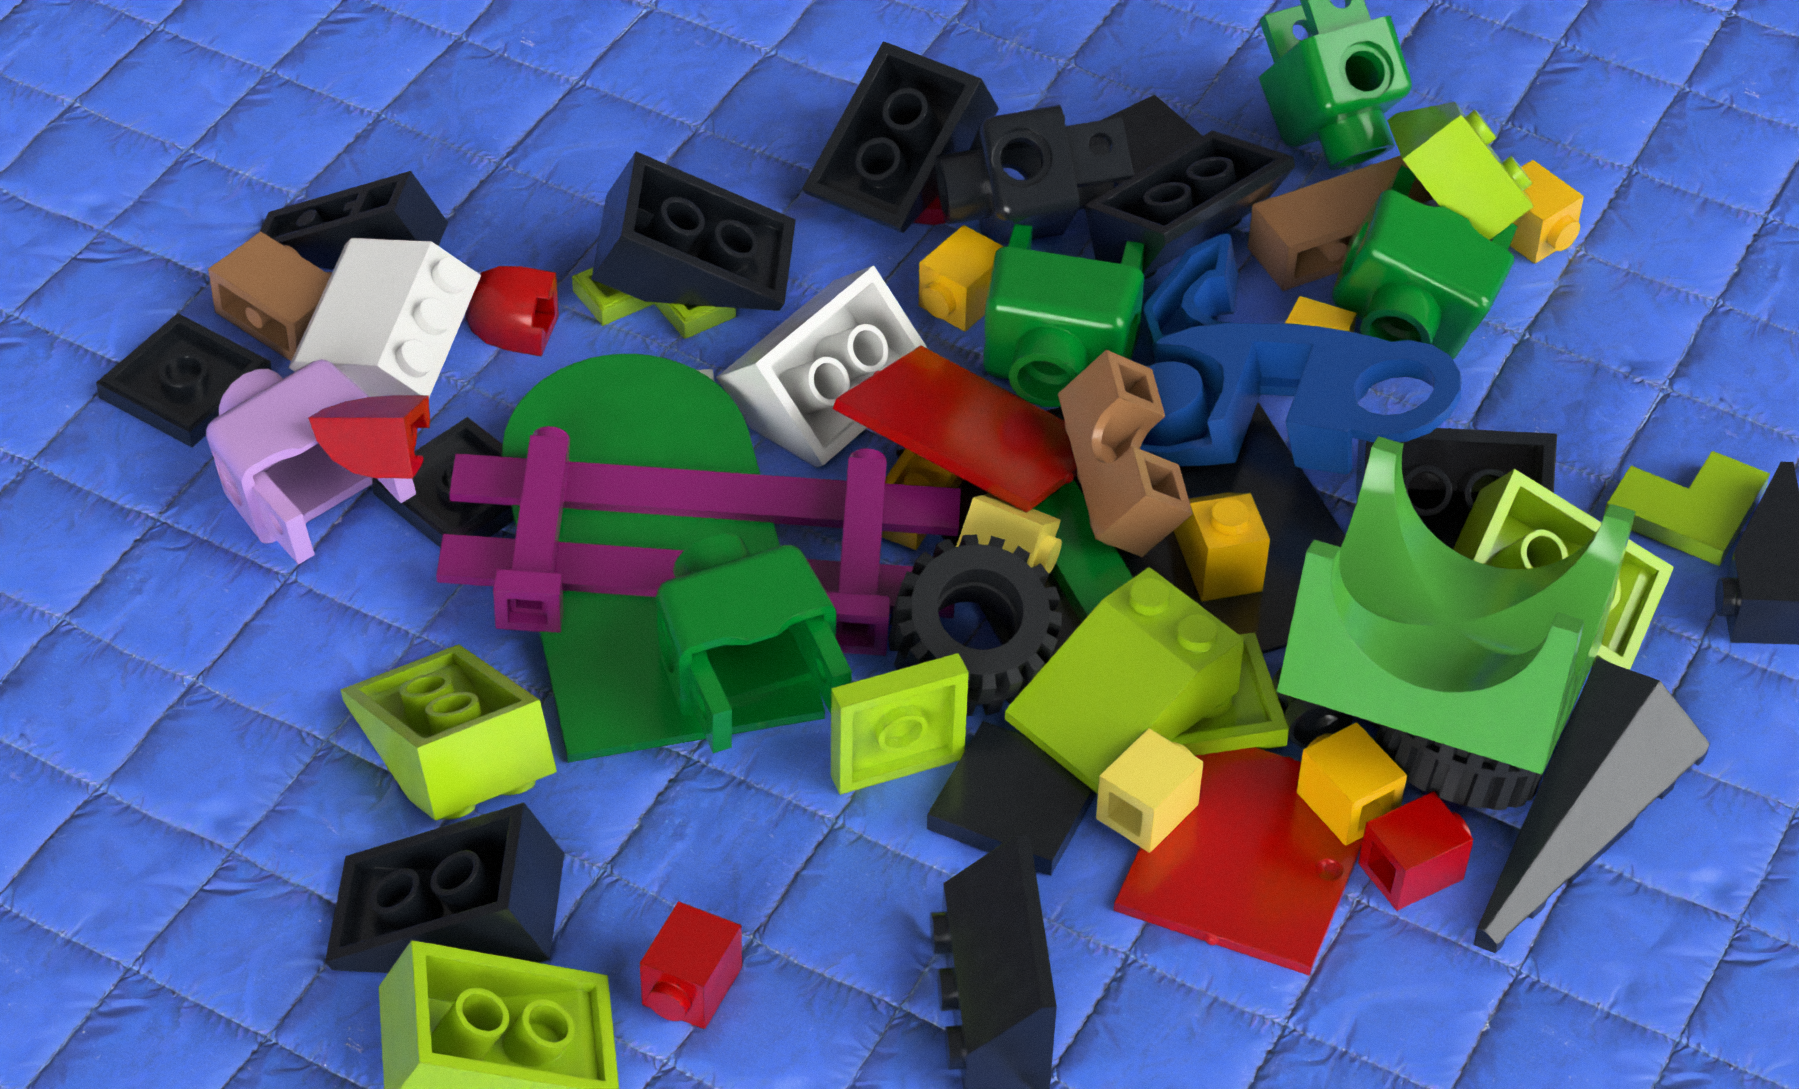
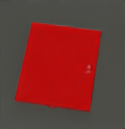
(965, 427)
(1246, 865)

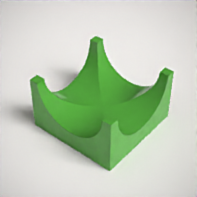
(1442, 642)

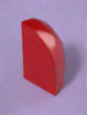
(514, 308)
(374, 434)

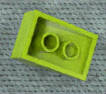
(1459, 166)
(1528, 527)
(1129, 667)
(453, 731)
(493, 1023)

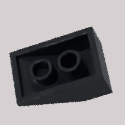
(890, 134)
(691, 241)
(460, 886)

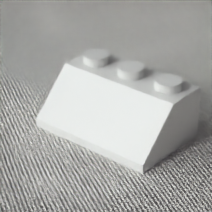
(389, 315)
(813, 357)

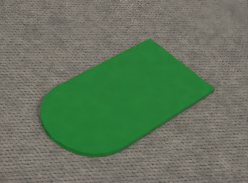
(607, 658)

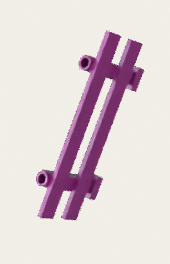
(537, 568)

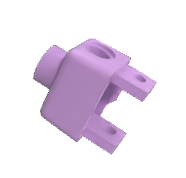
(271, 456)

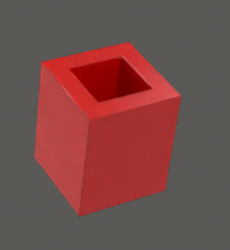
(1415, 850)
(691, 965)

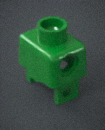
(1335, 79)
(1421, 271)
(1057, 315)
(743, 629)

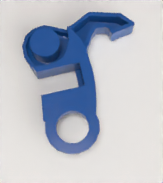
(1217, 370)

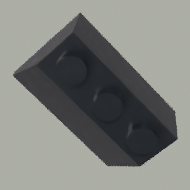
(1185, 199)
(1452, 466)
(996, 972)

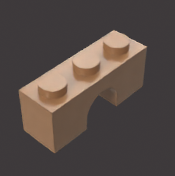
(1127, 491)

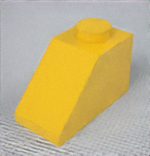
(1224, 545)

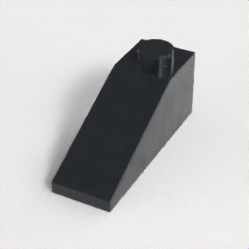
(376, 210)
(1763, 576)

